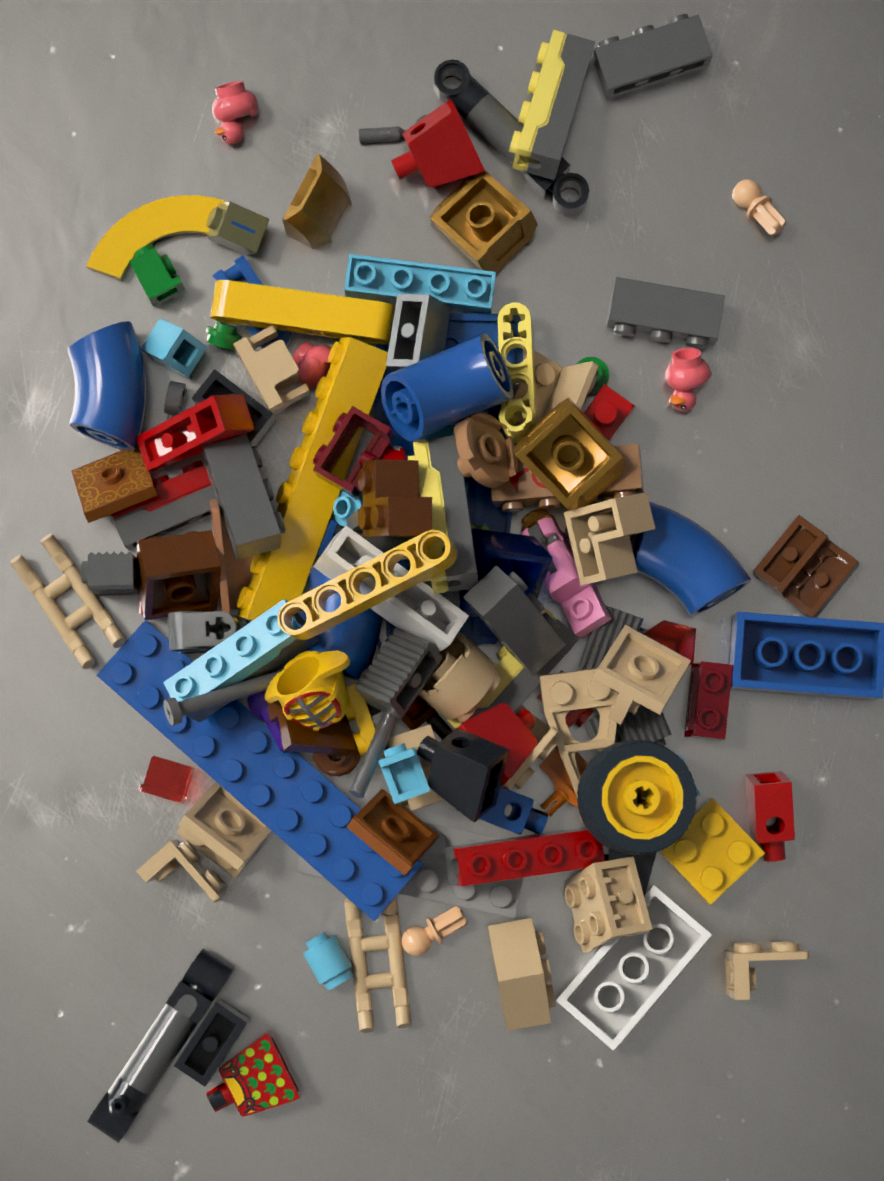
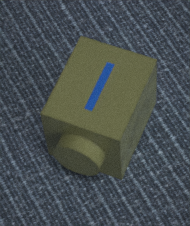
(236, 227)

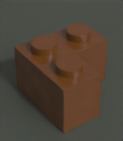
(392, 500)

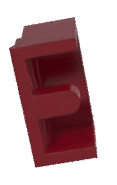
(344, 430)
(708, 700)

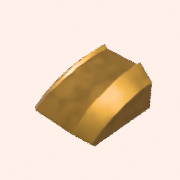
(317, 205)
(484, 221)
(570, 456)

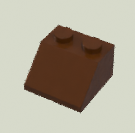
(178, 574)

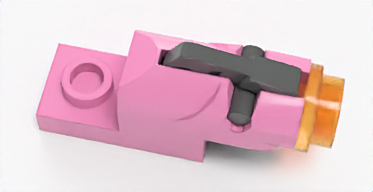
(580, 603)

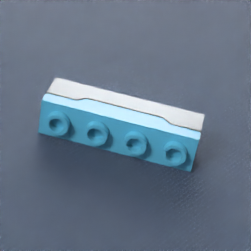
(246, 654)

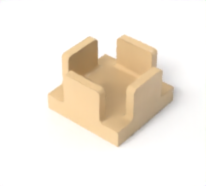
(271, 369)

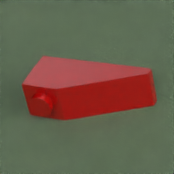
(186, 433)

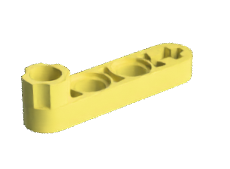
(520, 372)

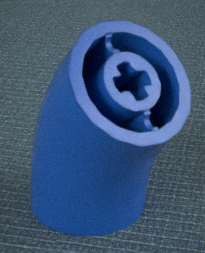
(109, 386)
(446, 388)
(688, 561)
(354, 637)

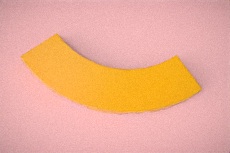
(146, 225)

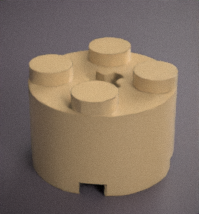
(460, 680)

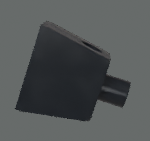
(465, 771)

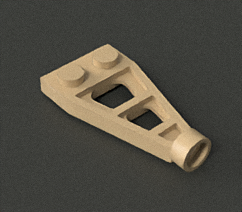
(571, 692)

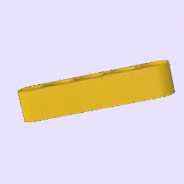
(302, 311)
(348, 585)

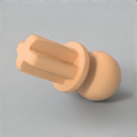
(749, 196)
(417, 940)

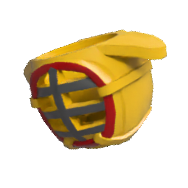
(312, 689)

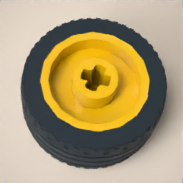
(664, 792)

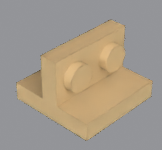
(640, 672)
(223, 830)

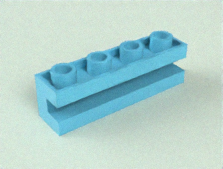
(384, 278)

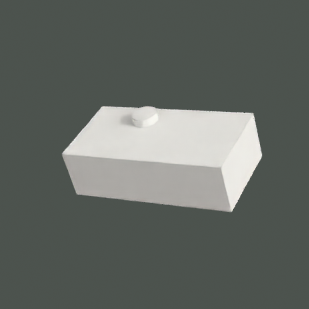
(634, 971)

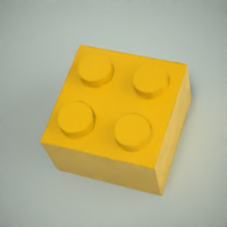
(712, 852)

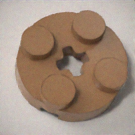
(484, 450)

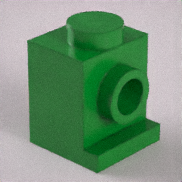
(155, 274)

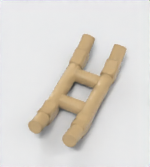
(46, 595)
(395, 978)

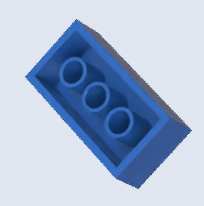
(807, 656)

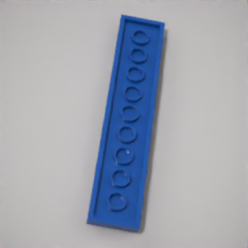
(271, 784)

